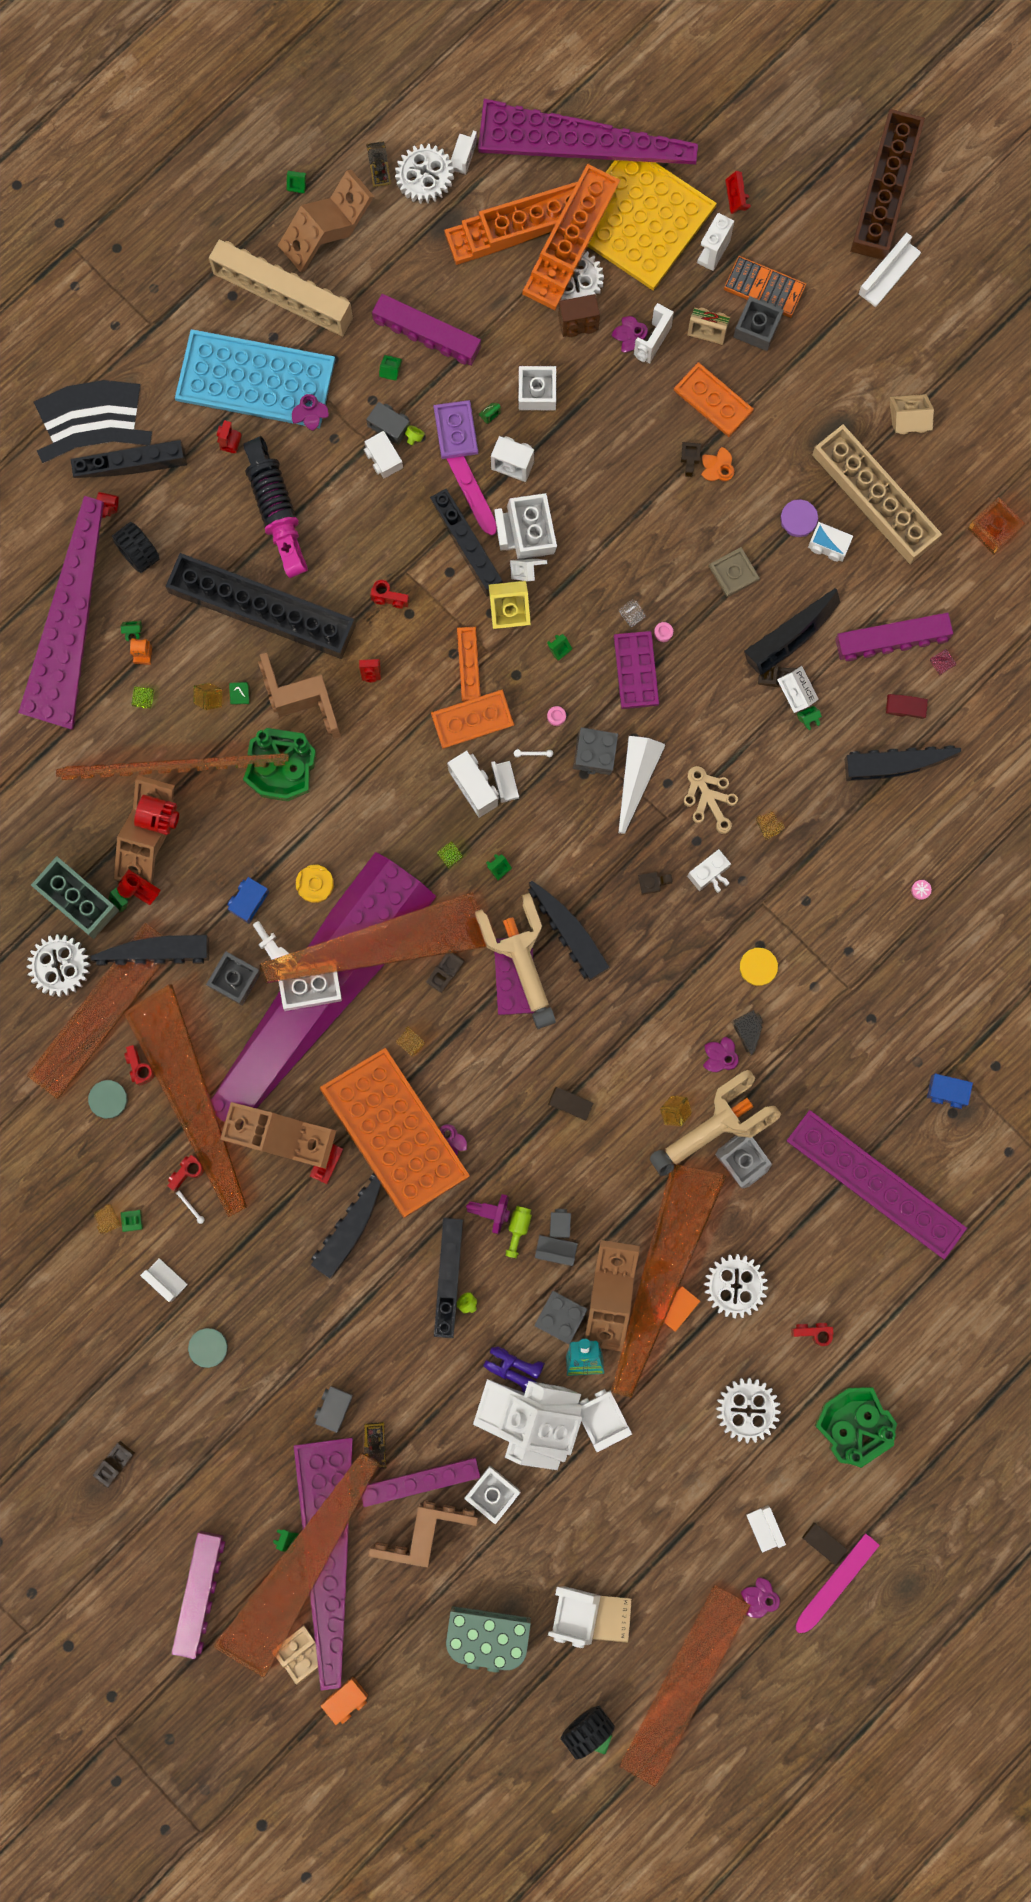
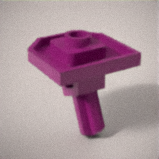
(496, 1213)

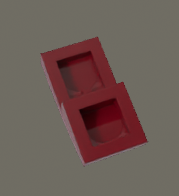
(906, 706)

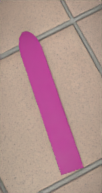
(473, 494)
(836, 1584)

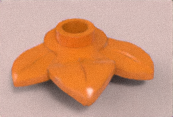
(716, 464)

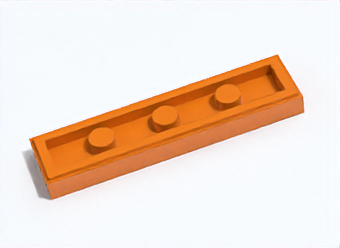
(468, 663)

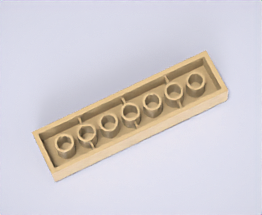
(281, 287)
(876, 494)

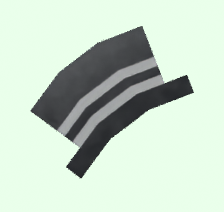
(90, 416)

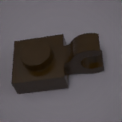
(690, 454)
(651, 882)

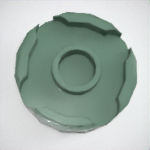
(107, 1099)
(207, 1347)

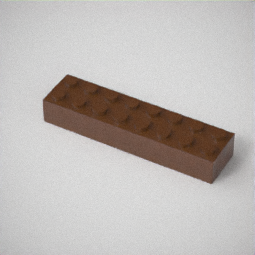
(887, 184)

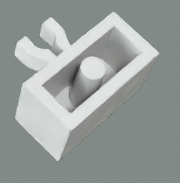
(709, 871)

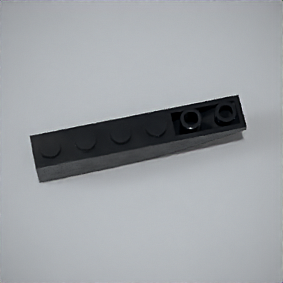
(130, 460)
(466, 541)
(791, 634)
(894, 762)
(571, 934)
(157, 950)
(347, 1231)
(448, 1277)

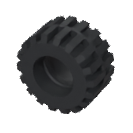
(135, 547)
(587, 1732)

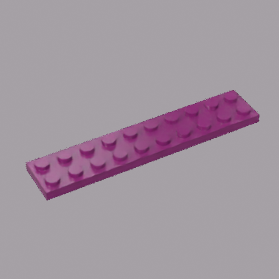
(876, 1184)

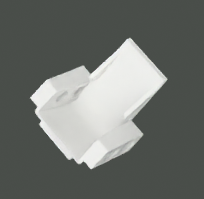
(535, 1423)

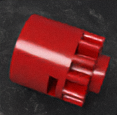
(156, 815)

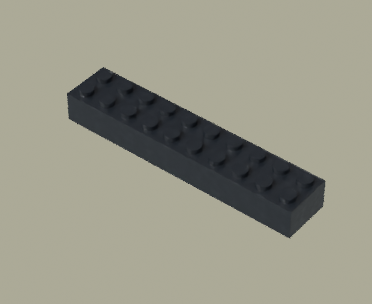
(260, 605)

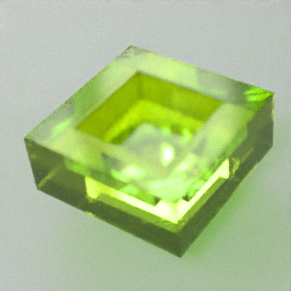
(142, 697)
(449, 854)

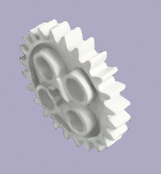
(424, 173)
(590, 274)
(42, 971)
(753, 1287)
(747, 1427)

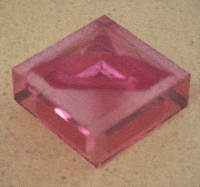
(942, 662)

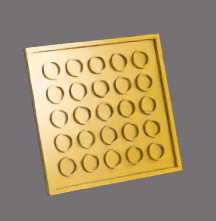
(649, 220)

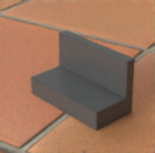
(556, 1250)

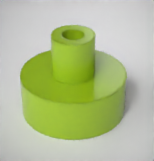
(414, 434)
(467, 1303)

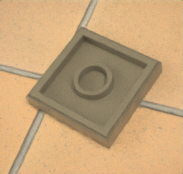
(734, 572)

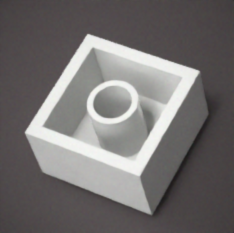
(537, 387)
(512, 458)
(492, 1494)

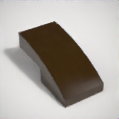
(770, 677)
(445, 971)
(570, 1103)
(113, 1464)
(824, 1543)

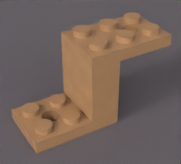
(325, 220)
(298, 696)
(138, 845)
(278, 1135)
(612, 1294)
(423, 1534)

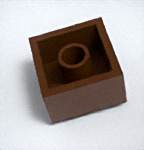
(579, 315)

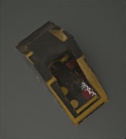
(378, 164)
(749, 1030)
(375, 1443)

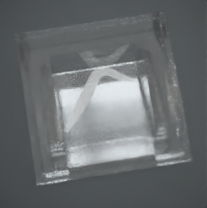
(632, 612)

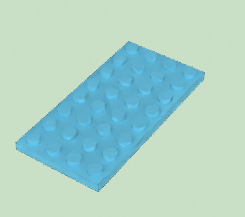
(251, 376)

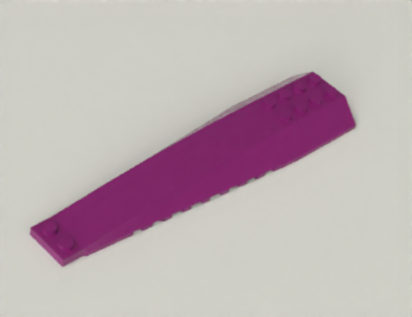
(283, 1037)

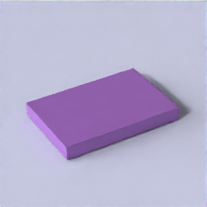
(455, 429)

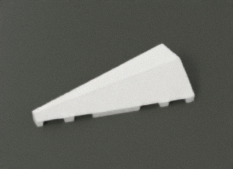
(640, 764)

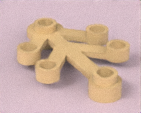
(709, 796)

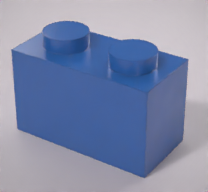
(248, 899)
(949, 1090)

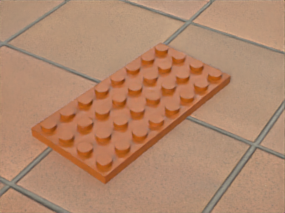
(394, 1132)

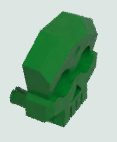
(279, 781)
(847, 1412)

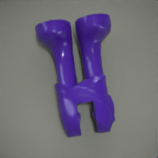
(508, 1361)

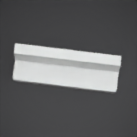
(889, 271)

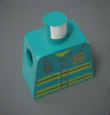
(584, 1358)

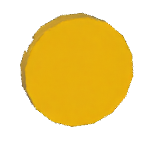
(314, 883)
(758, 966)

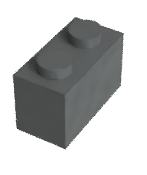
(385, 419)
(560, 1223)
(333, 1409)

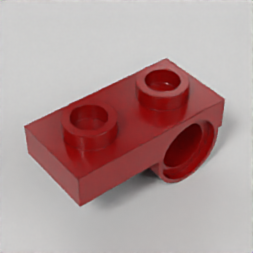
(228, 438)
(110, 503)
(396, 599)
(370, 670)
(133, 884)
(133, 1058)
(178, 1178)
(803, 1330)

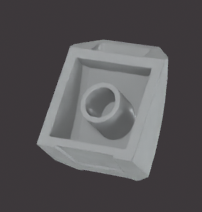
(743, 1160)

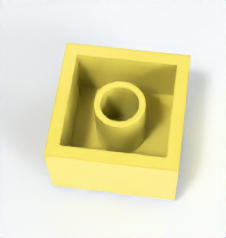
(509, 604)

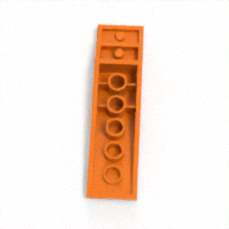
(507, 224)
(570, 237)

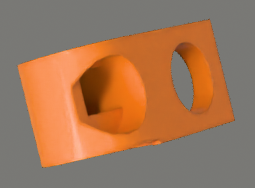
(141, 651)

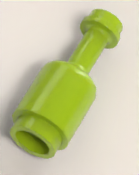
(518, 1226)

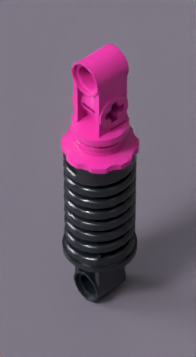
(274, 505)

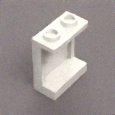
(716, 241)
(662, 321)
(603, 1420)
(575, 1616)

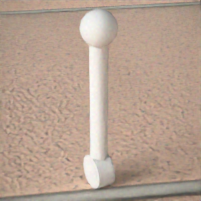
(517, 753)
(200, 1219)

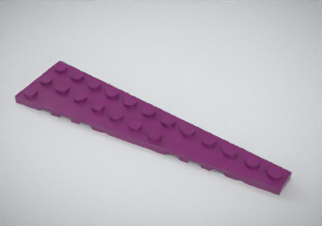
(535, 133)
(57, 664)
(318, 1471)

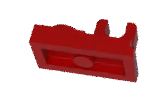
(735, 192)
(325, 1174)

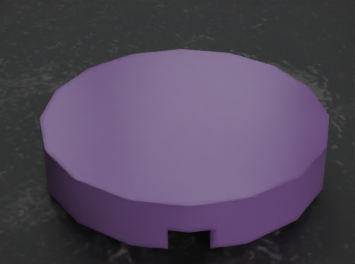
(799, 518)

